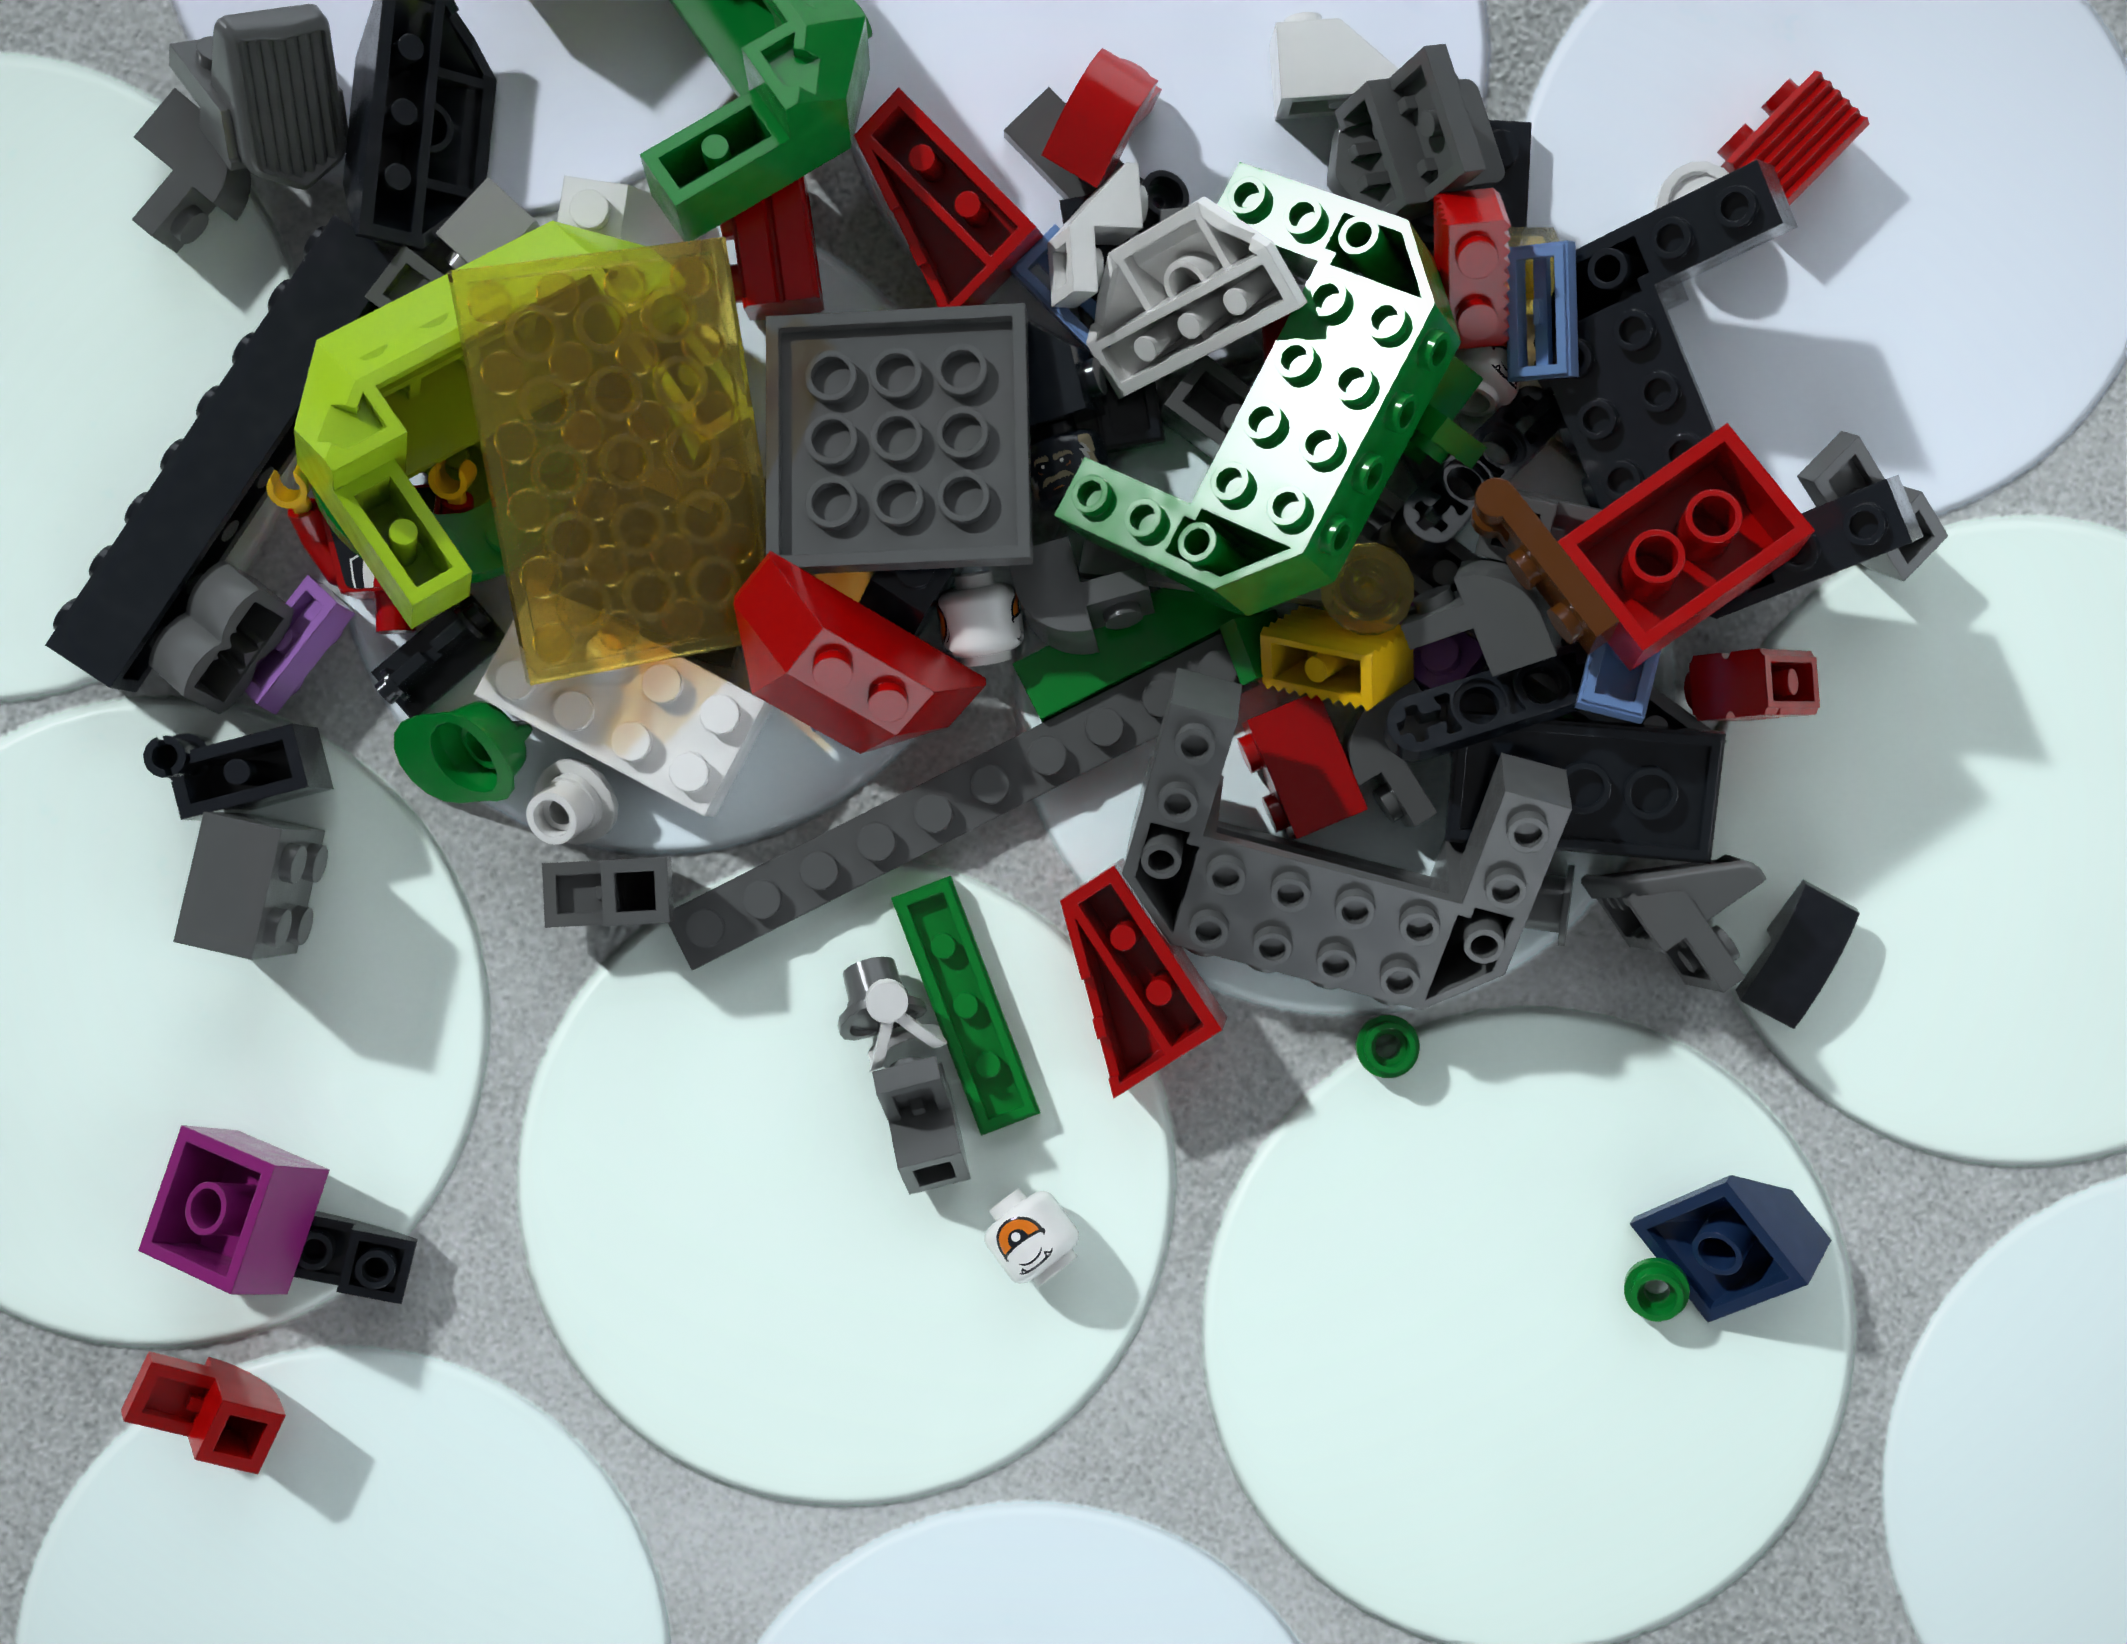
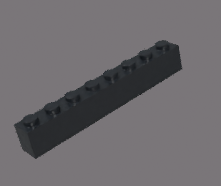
(220, 468)

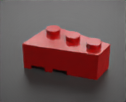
(949, 211)
(1140, 987)

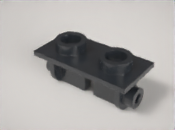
(438, 657)

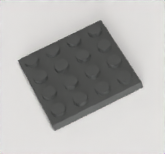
(899, 439)

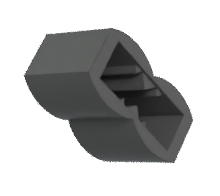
(220, 637)

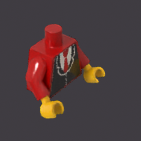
(342, 565)

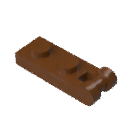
(1542, 563)

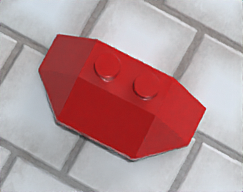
(843, 663)

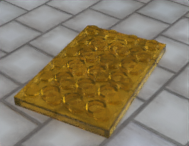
(615, 451)

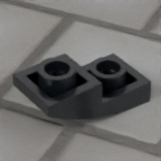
(1801, 955)
(357, 1257)

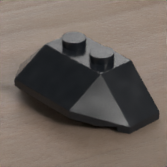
(416, 122)

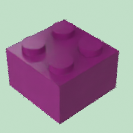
(233, 1211)

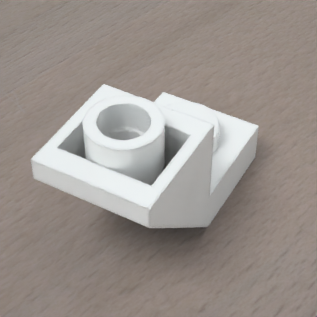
(1105, 218)

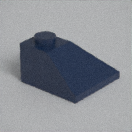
(1736, 1243)

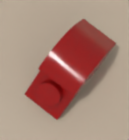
(1101, 117)
(216, 1405)

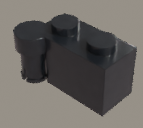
(240, 771)

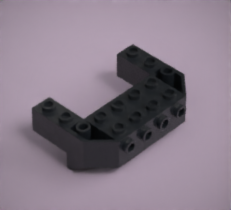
(1637, 391)

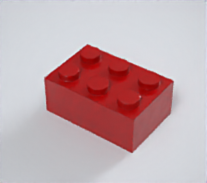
(1686, 543)

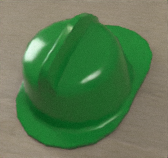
(463, 752)

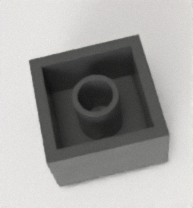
(251, 885)

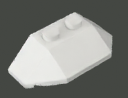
(1186, 294)

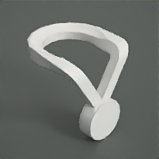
(888, 1004)

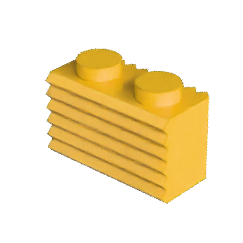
(1321, 658)

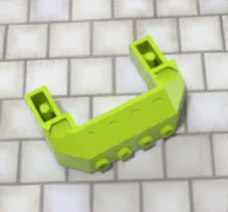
(394, 402)

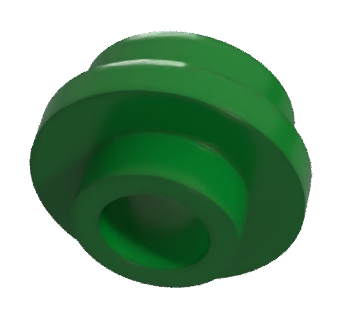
(1405, 1054)
(1662, 1305)

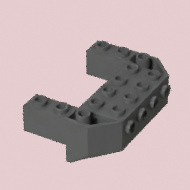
(1323, 910)

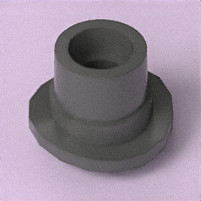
(855, 1021)

